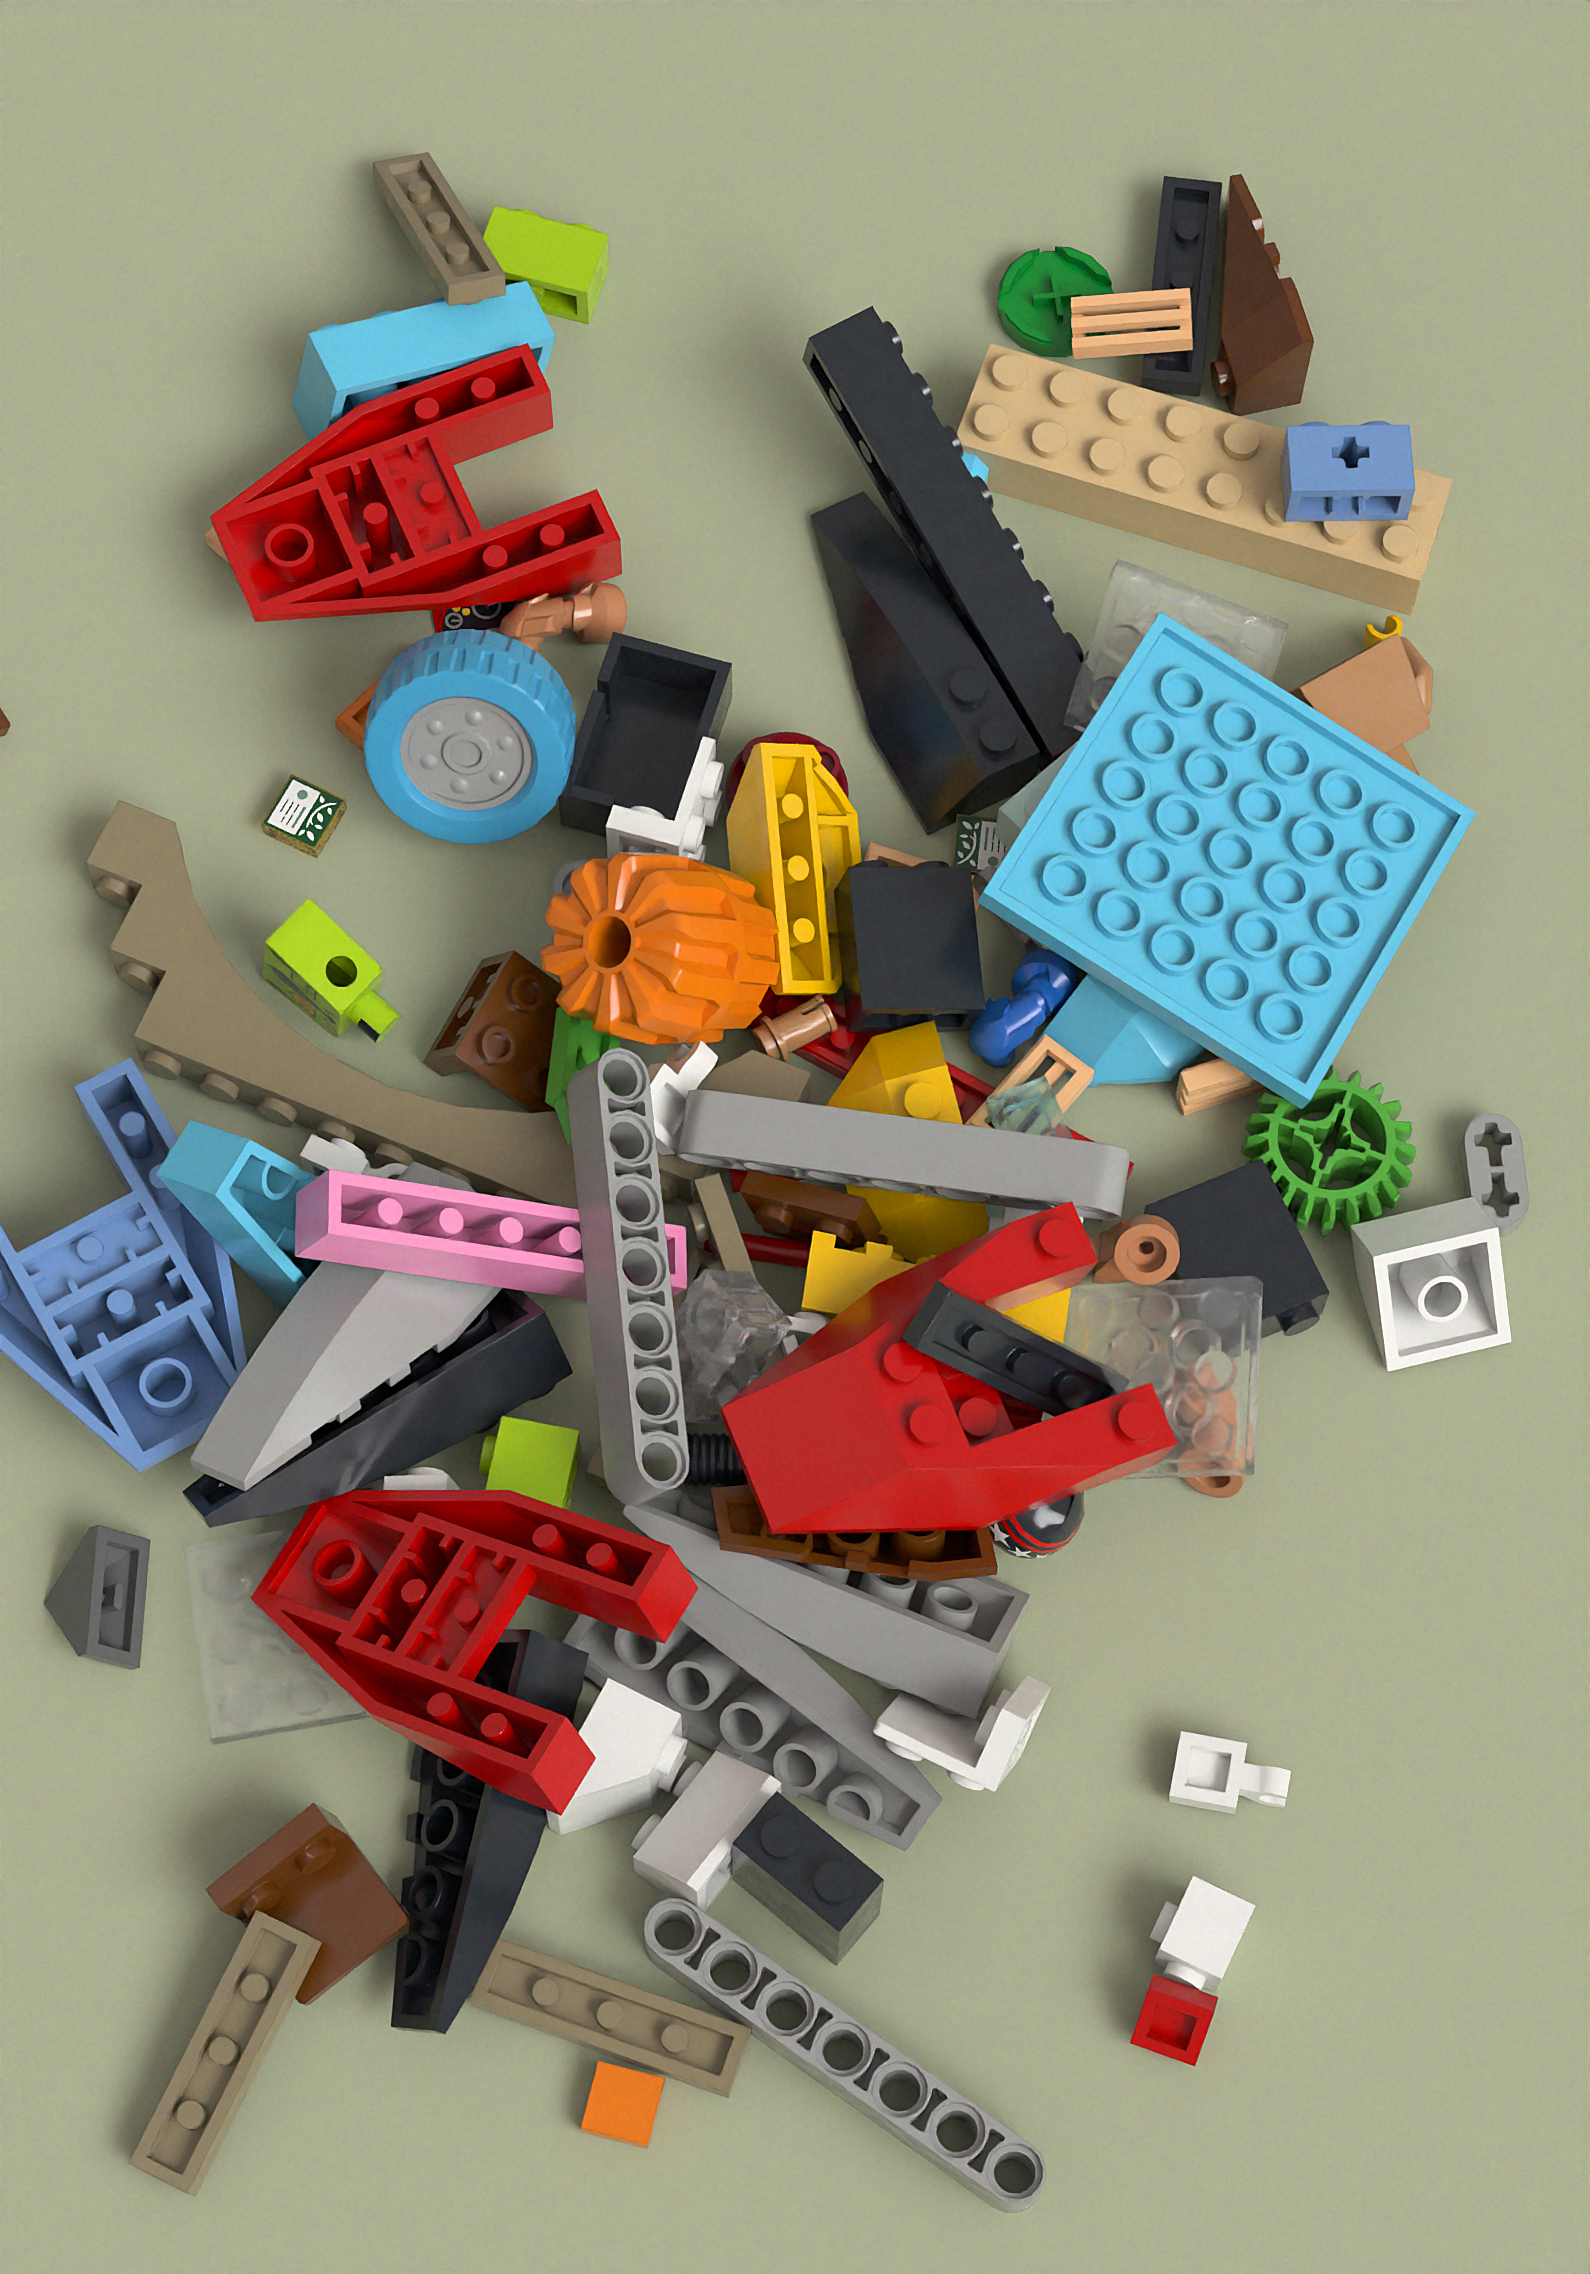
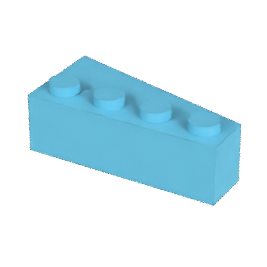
(405, 347)
(244, 1202)

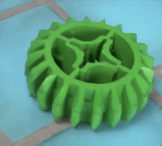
(1352, 1159)

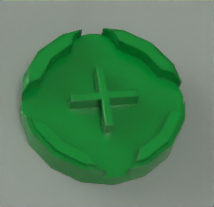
(1038, 295)

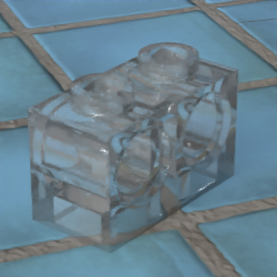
(724, 1340)

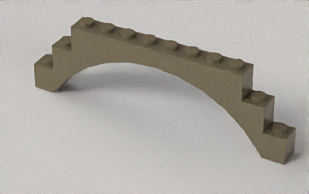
(226, 1039)

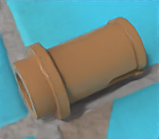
(794, 1028)

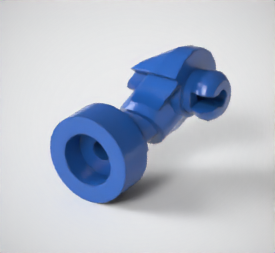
(1039, 990)

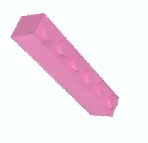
(452, 1234)

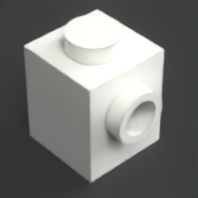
(1200, 1934)

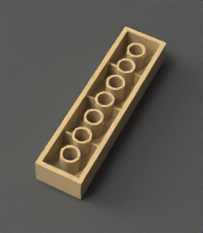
(1181, 478)

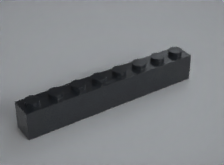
(949, 521)

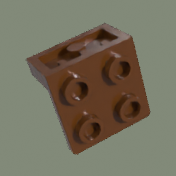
(502, 1030)
(320, 1885)

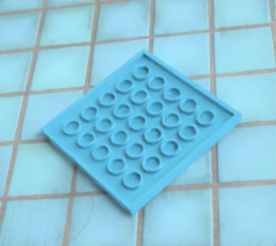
(1228, 860)

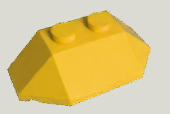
(794, 841)
(910, 1078)

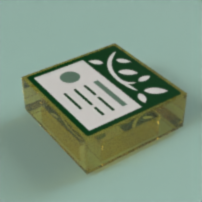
(304, 816)
(976, 844)

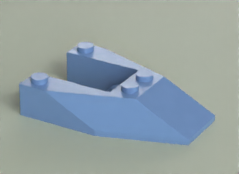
(131, 1305)

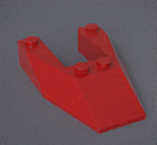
(382, 522)
(890, 1440)
(415, 1591)

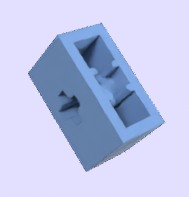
(1347, 472)

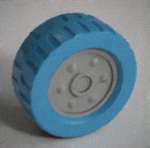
(470, 736)

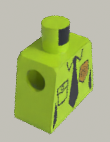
(312, 958)

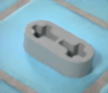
(1508, 1172)

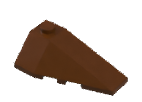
(1261, 320)
(908, 1555)

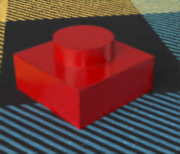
(1174, 2020)

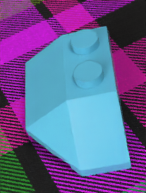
(1119, 1037)

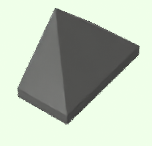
(103, 1597)

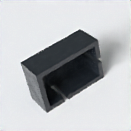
(657, 713)

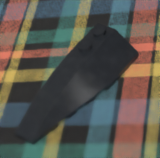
(919, 673)
(447, 1397)
(472, 1845)

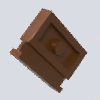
(798, 1208)

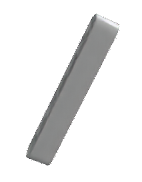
(903, 1154)
(612, 1300)
(859, 2085)

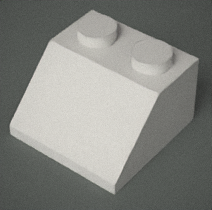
(1432, 1282)
(636, 1756)
(691, 1847)

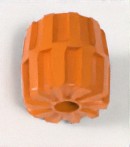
(660, 948)

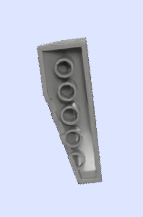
(329, 1350)
(901, 1632)
(768, 1706)

